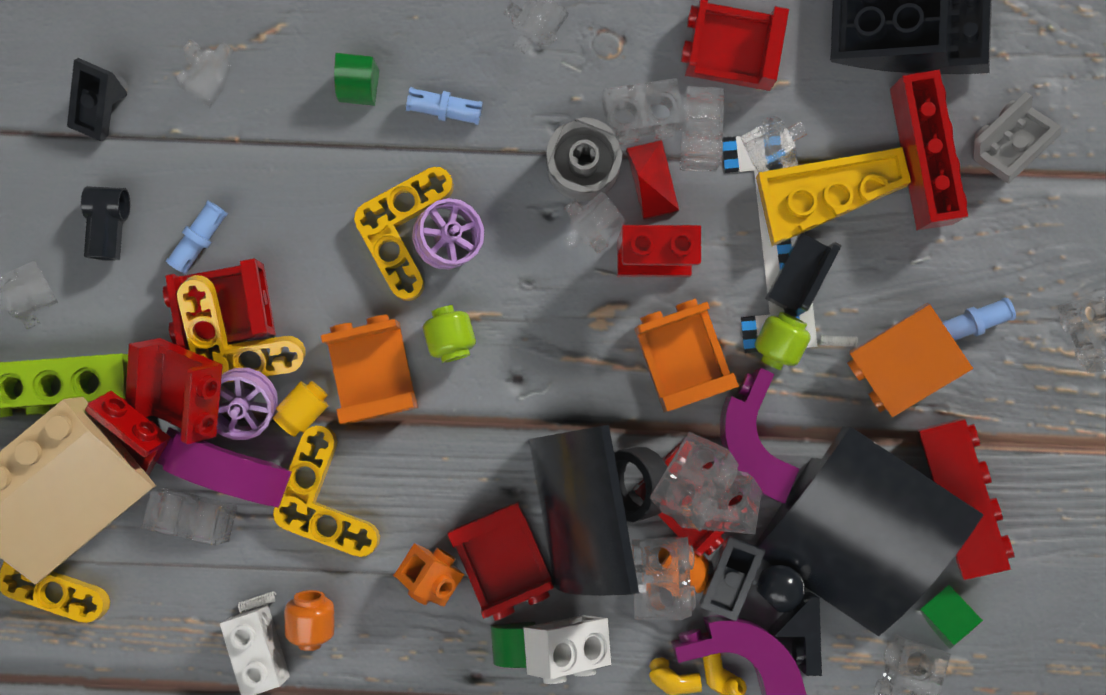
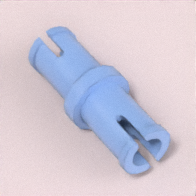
(444, 105)
(196, 237)
(976, 320)

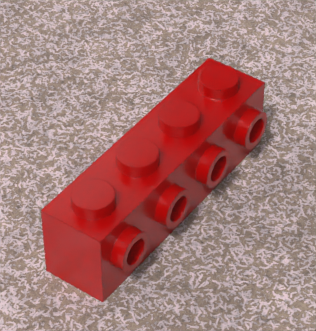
(929, 150)
(956, 468)

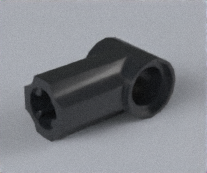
(104, 214)

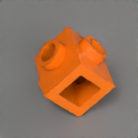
(434, 580)

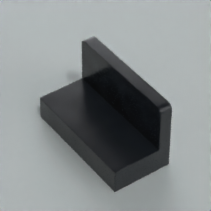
(802, 274)

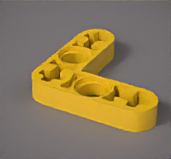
(387, 229)
(227, 353)
(306, 499)
(37, 597)

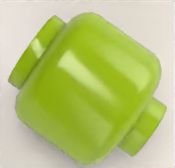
(449, 334)
(782, 340)

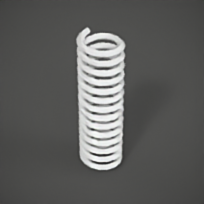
(853, 340)
(256, 603)

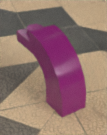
(740, 436)
(224, 470)
(771, 660)

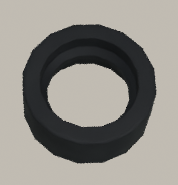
(652, 470)

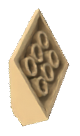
(62, 488)

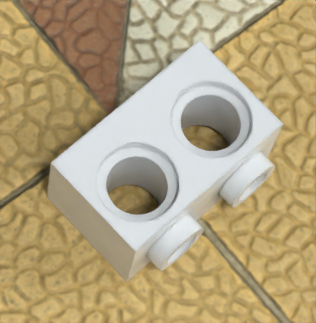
(567, 648)
(255, 651)

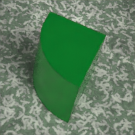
(355, 79)
(950, 616)
(509, 644)

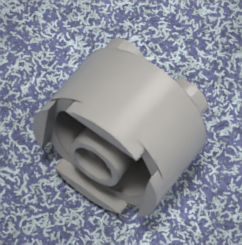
(569, 144)

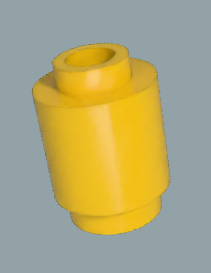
(301, 408)

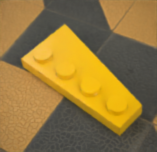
(818, 192)

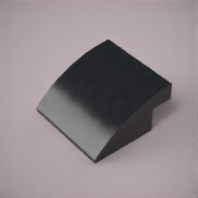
(912, 35)
(584, 513)
(867, 531)

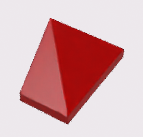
(652, 179)

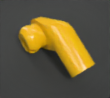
(721, 679)
(671, 682)

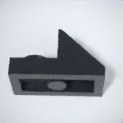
(92, 99)
(731, 577)
(805, 625)

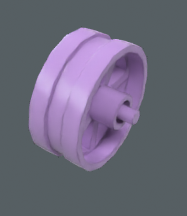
(448, 233)
(243, 402)

